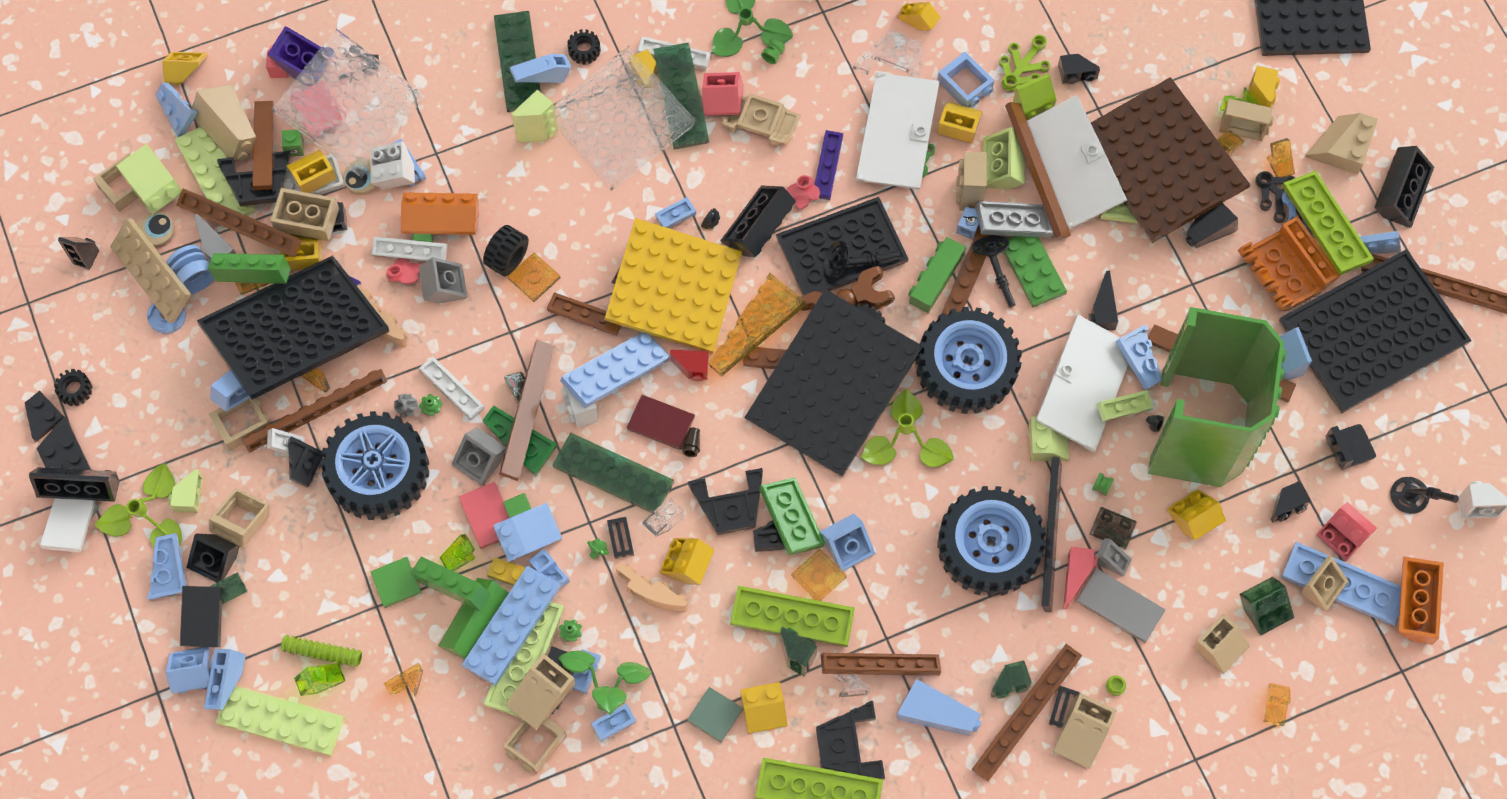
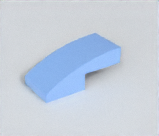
(546, 565)

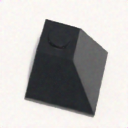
(212, 556)

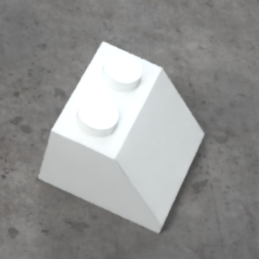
(1482, 501)

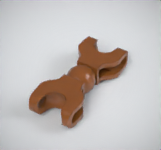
(860, 292)

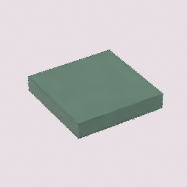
(715, 714)

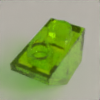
(319, 678)

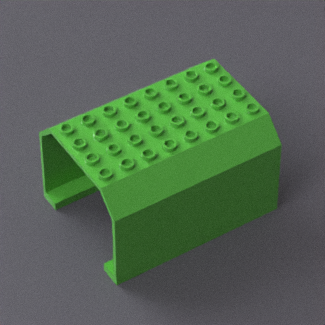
(1230, 352)

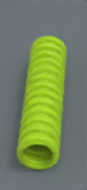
(321, 650)

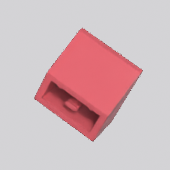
(722, 93)
(1346, 531)

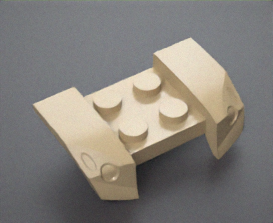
(764, 118)

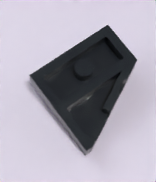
(41, 415)
(302, 461)
(767, 538)

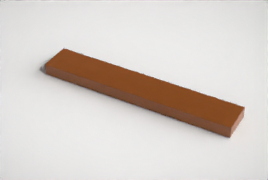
(263, 145)
(880, 664)

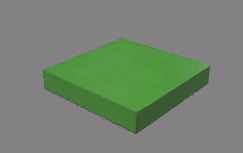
(395, 582)

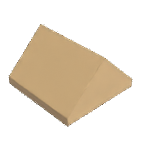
(1325, 584)

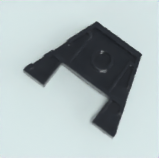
(242, 182)
(733, 510)
(840, 746)

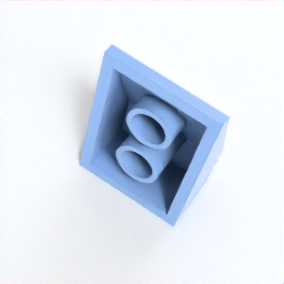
(527, 532)

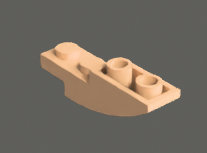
(395, 334)
(656, 595)

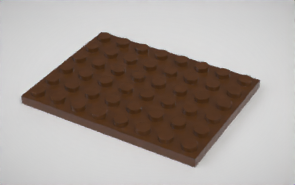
(1166, 160)

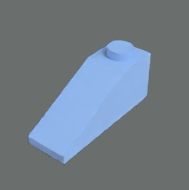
(224, 675)

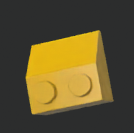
(763, 707)

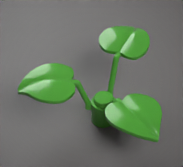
(728, 43)
(607, 698)

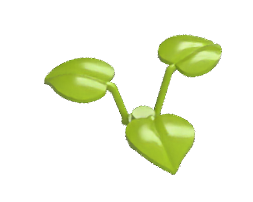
(906, 410)
(116, 518)

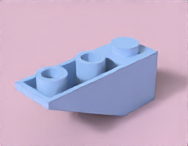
(547, 69)

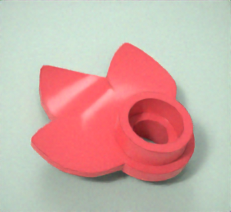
(802, 193)
(403, 271)

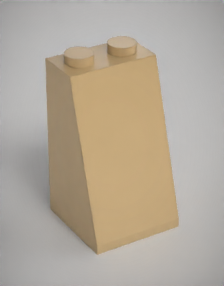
(225, 121)

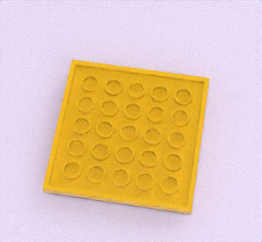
(673, 286)

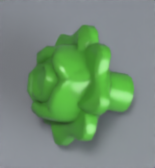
(430, 405)
(597, 548)
(570, 630)

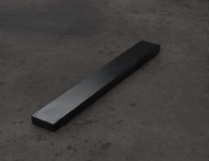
(1051, 535)

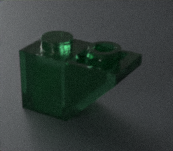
(1012, 678)

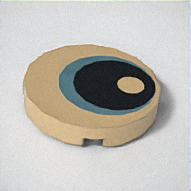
(356, 184)
(157, 228)

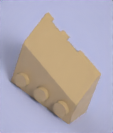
(1345, 142)

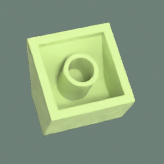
(1046, 443)

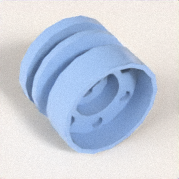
(191, 268)

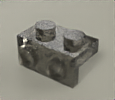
(1113, 527)

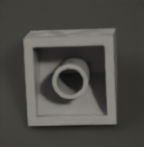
(442, 281)
(478, 455)

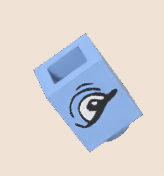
(968, 223)

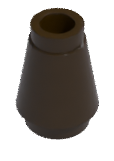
(691, 444)

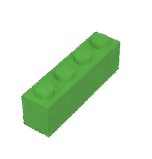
(249, 268)
(937, 274)
(450, 583)

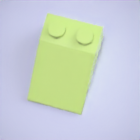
(149, 179)

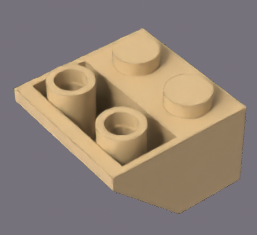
(1222, 644)

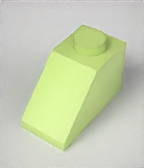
(187, 493)

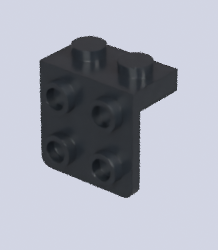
(1350, 446)

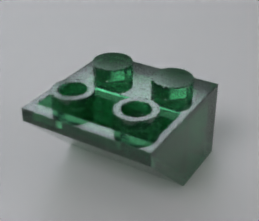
(1267, 605)
(797, 651)

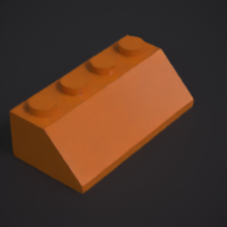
(439, 213)
(1420, 600)

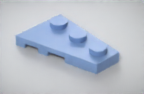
(175, 109)
(1138, 354)
(168, 568)

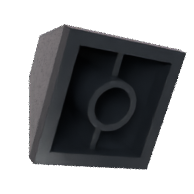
(1212, 226)

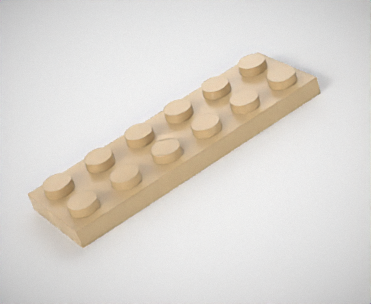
(150, 270)

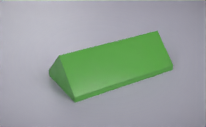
(471, 623)

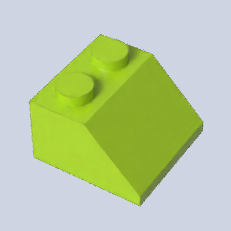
(1035, 96)

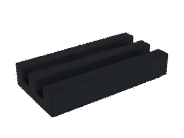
(623, 553)
(1059, 724)

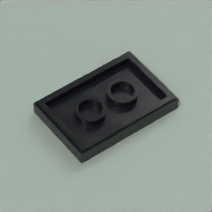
(201, 616)

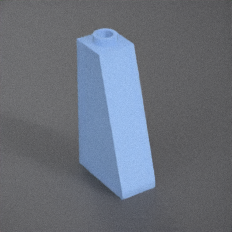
(936, 710)

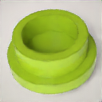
(1116, 685)

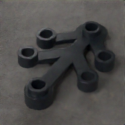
(1271, 185)

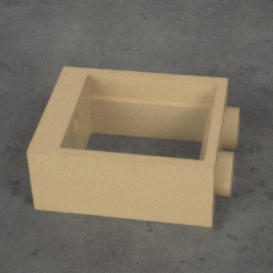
(1246, 119)
(106, 177)
(236, 440)
(233, 532)
(529, 766)

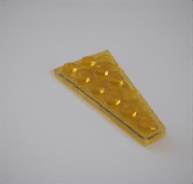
(758, 321)

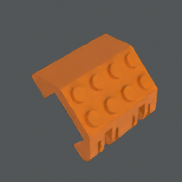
(1290, 265)

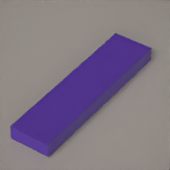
(828, 163)

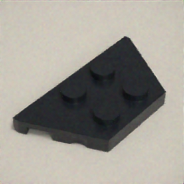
(62, 448)

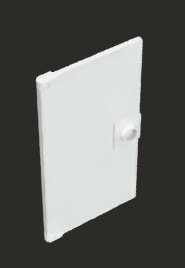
(897, 131)
(1075, 162)
(1084, 376)

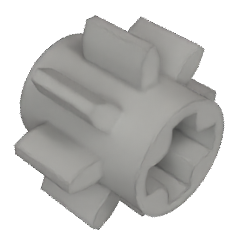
(405, 405)

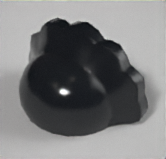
(711, 219)
(1155, 422)

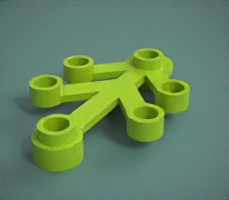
(1023, 66)

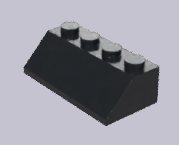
(1404, 186)
(759, 220)
(74, 484)

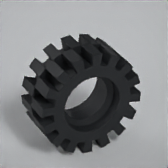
(584, 37)
(78, 396)

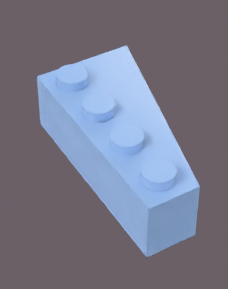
(227, 392)

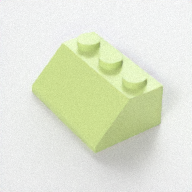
(535, 119)
(1004, 160)

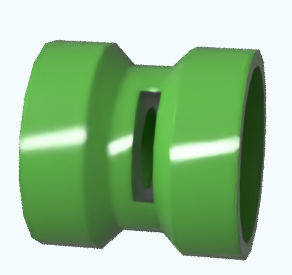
(772, 52)

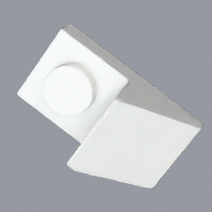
(278, 441)

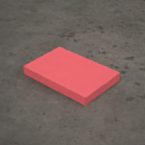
(484, 509)

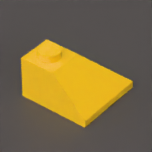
(180, 65)

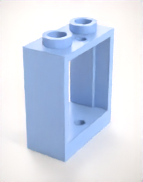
(953, 68)

